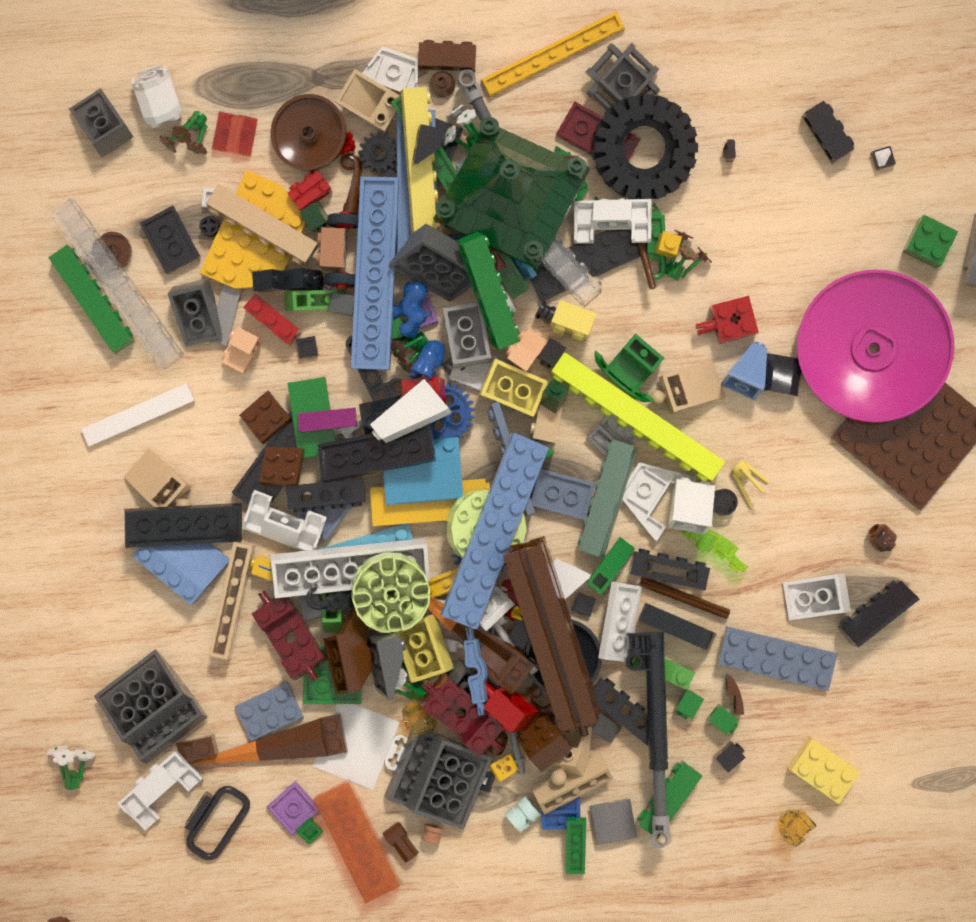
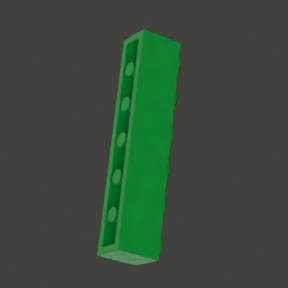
(488, 290)
(92, 299)

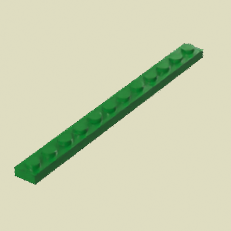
(446, 174)

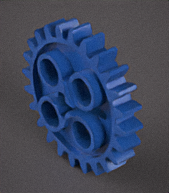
(451, 429)

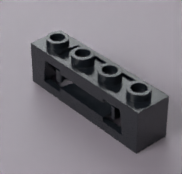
(700, 577)

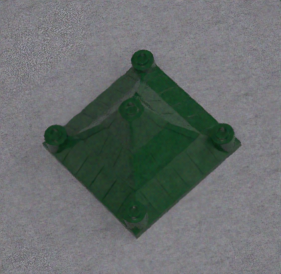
(512, 193)

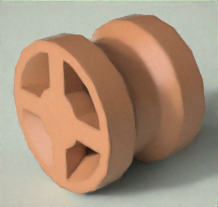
(432, 833)

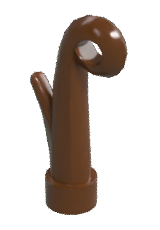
(354, 191)

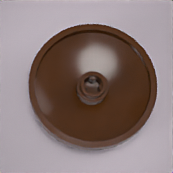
(308, 132)

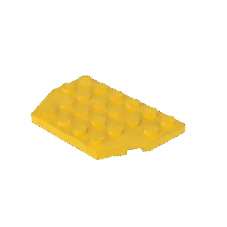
(238, 254)

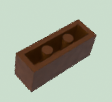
(447, 56)

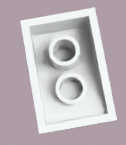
(816, 596)

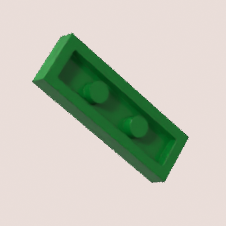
(575, 845)

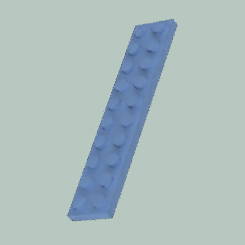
(373, 277)
(494, 531)

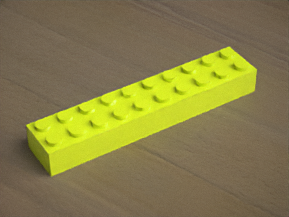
(637, 417)

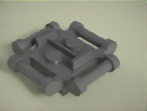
(623, 77)

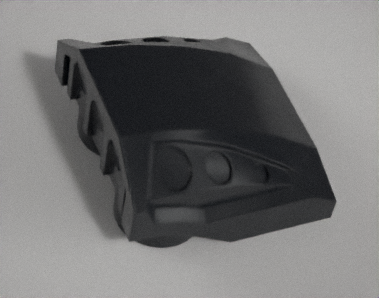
(782, 374)

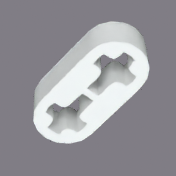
(392, 750)

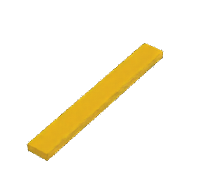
(552, 54)

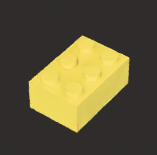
(572, 321)
(512, 388)
(425, 649)
(823, 770)

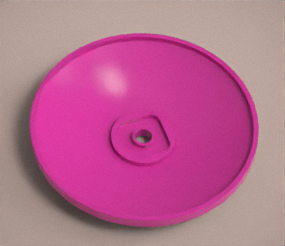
(884, 311)

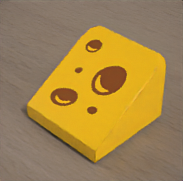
(504, 767)

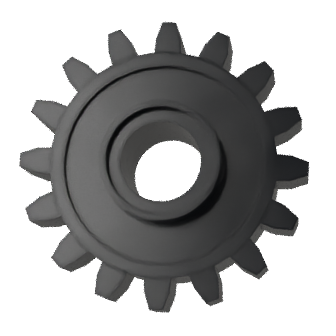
(375, 143)

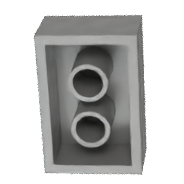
(466, 335)

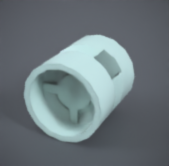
(523, 814)

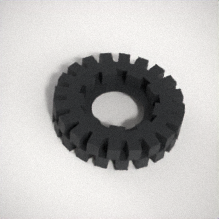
(679, 147)

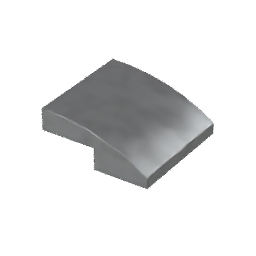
(607, 431)
(613, 821)

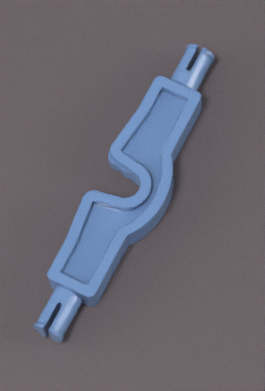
(474, 660)

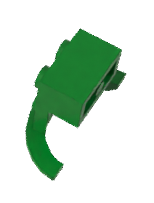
(632, 366)

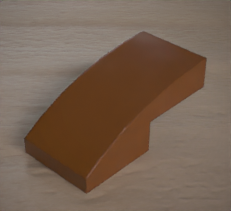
(732, 689)

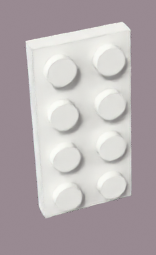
(619, 620)

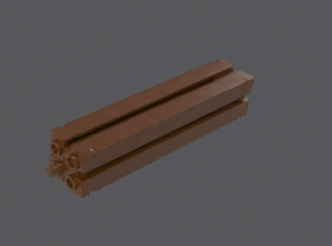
(552, 635)

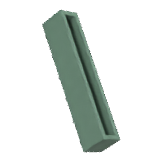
(608, 498)

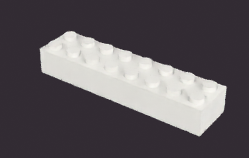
(335, 567)

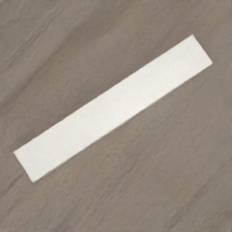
(138, 415)

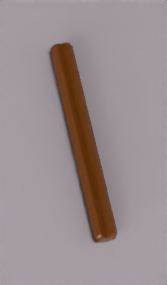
(684, 597)

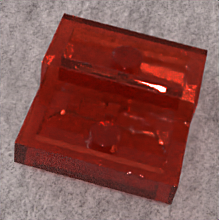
(234, 134)

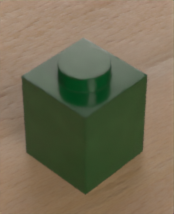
(315, 217)
(554, 396)

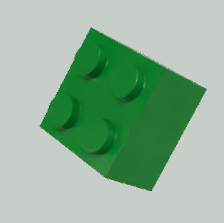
(930, 241)

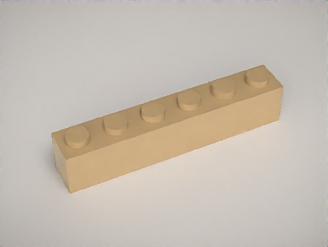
(261, 224)
(231, 600)

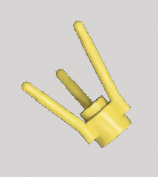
(744, 470)

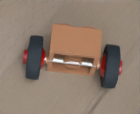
(334, 249)

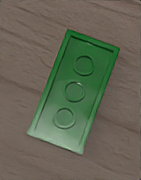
(306, 397)

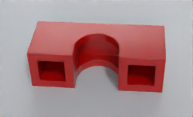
(272, 319)

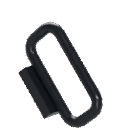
(203, 811)

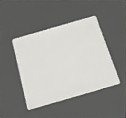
(367, 741)

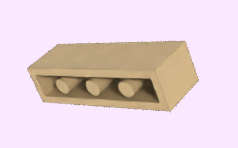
(553, 796)

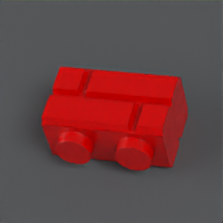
(310, 190)

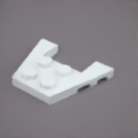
(393, 69)
(644, 491)

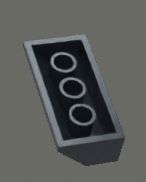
(877, 613)

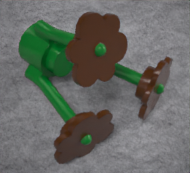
(195, 122)
(676, 269)
(399, 349)

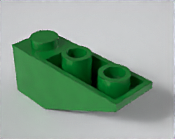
(610, 565)

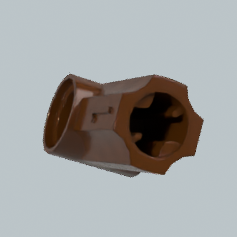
(398, 837)

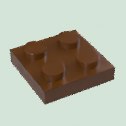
(265, 417)
(282, 466)

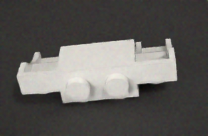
(612, 215)
(282, 526)
(149, 789)

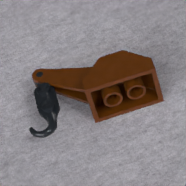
(346, 652)

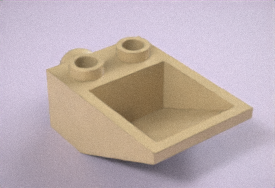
(367, 101)
(691, 387)
(157, 481)
(573, 761)

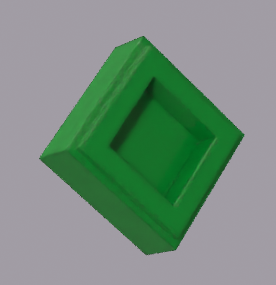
(309, 830)

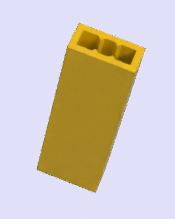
(415, 512)

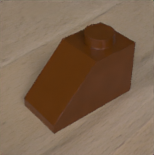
(198, 748)

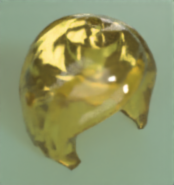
(418, 719)
(794, 825)

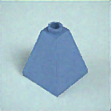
(749, 372)

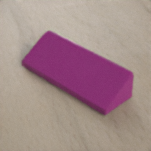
(327, 420)

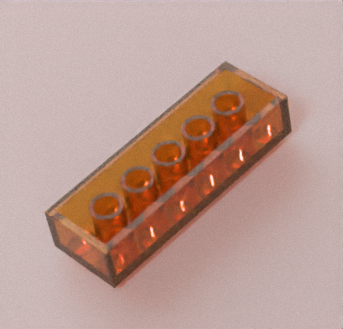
(357, 840)

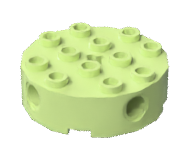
(464, 517)
(392, 611)

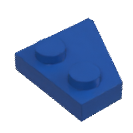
(558, 817)

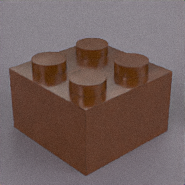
(543, 742)

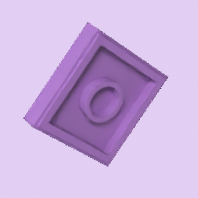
(293, 807)

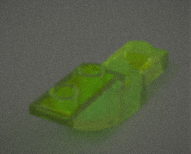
(723, 547)

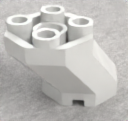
(157, 95)

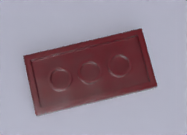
(580, 126)

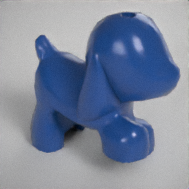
(410, 307)
(428, 360)

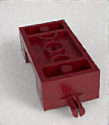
(278, 619)
(443, 701)

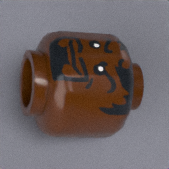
(882, 537)

